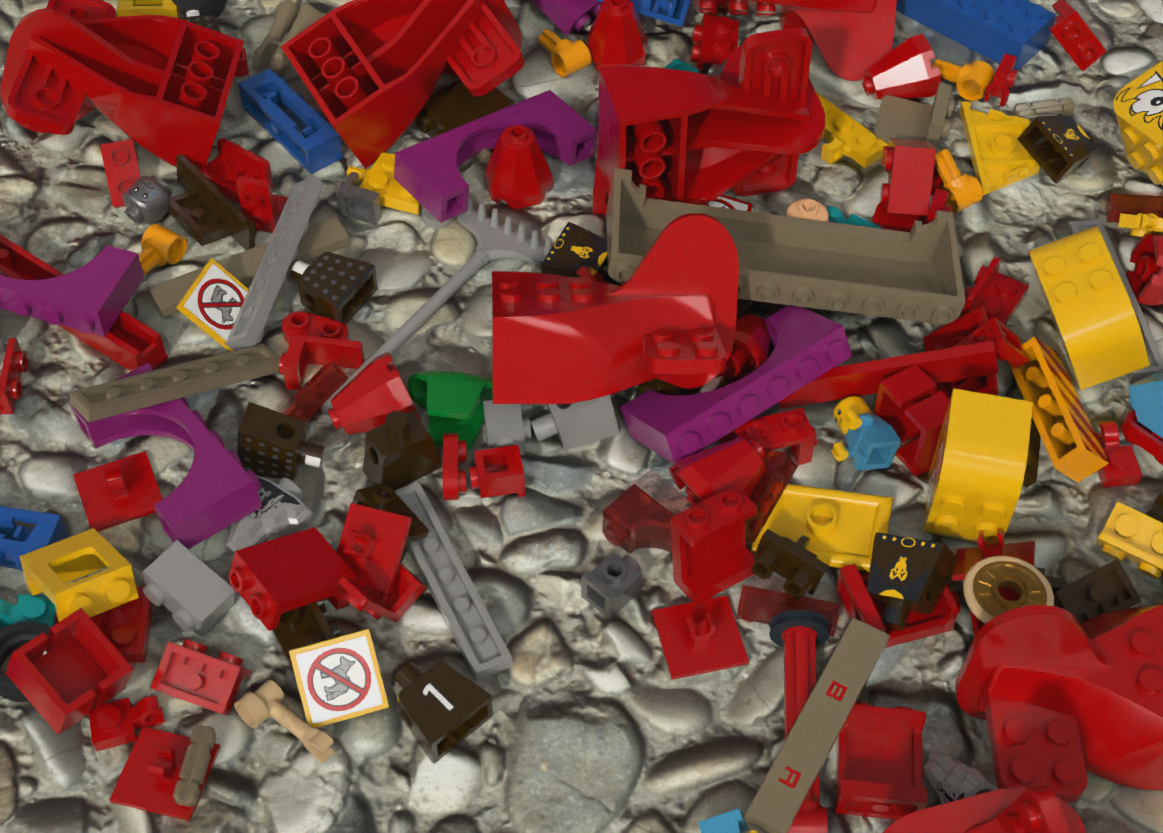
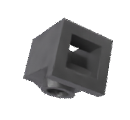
(612, 584)

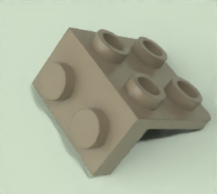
(915, 120)

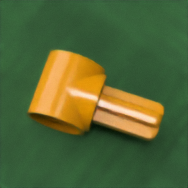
(565, 55)
(970, 79)
(963, 189)
(160, 247)

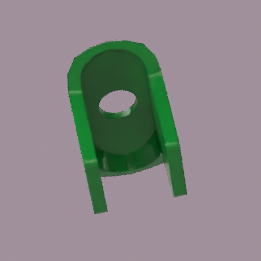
(452, 402)

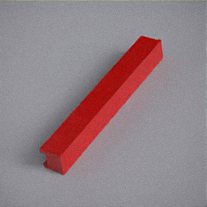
(127, 341)

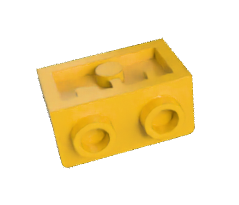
(1133, 537)

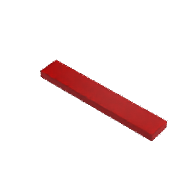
(865, 377)

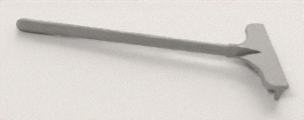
(492, 243)

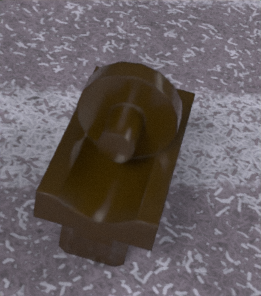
(790, 561)

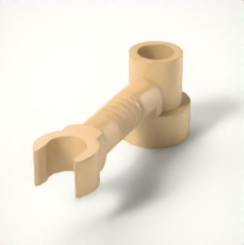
(266, 703)

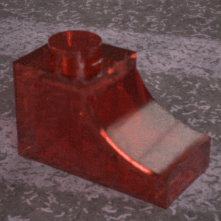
(637, 522)

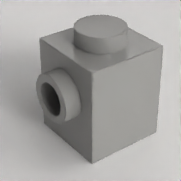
(505, 425)

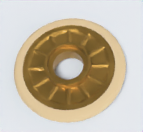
(997, 572)

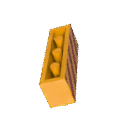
(1058, 412)

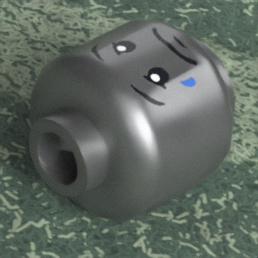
(147, 200)

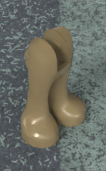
(286, 18)

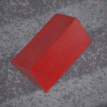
(948, 337)

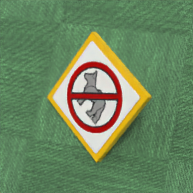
(214, 301)
(338, 678)

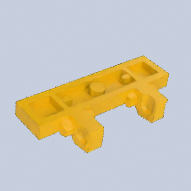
(848, 138)

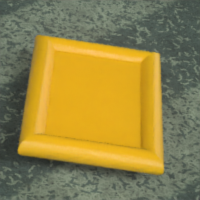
(836, 522)

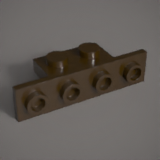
(206, 211)

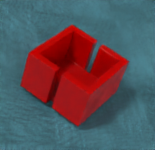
(913, 408)
(73, 675)

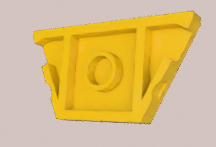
(994, 147)

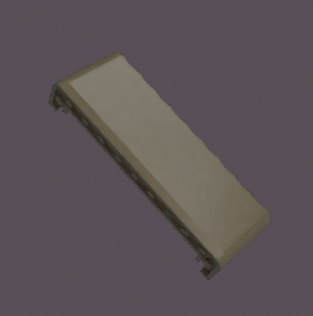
(807, 259)

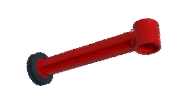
(799, 635)

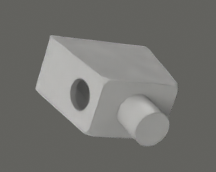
(577, 422)

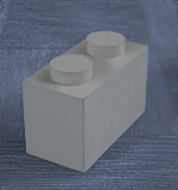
(187, 589)

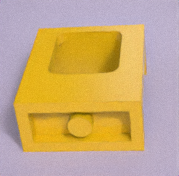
(57, 564)

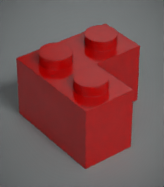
(909, 176)

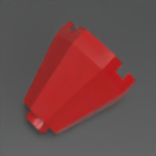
(617, 35)
(904, 71)
(518, 169)
(1148, 271)
(749, 348)
(371, 397)
(720, 468)

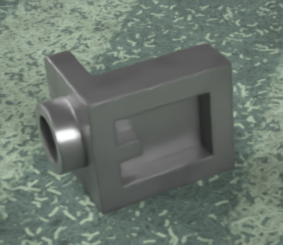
(358, 202)

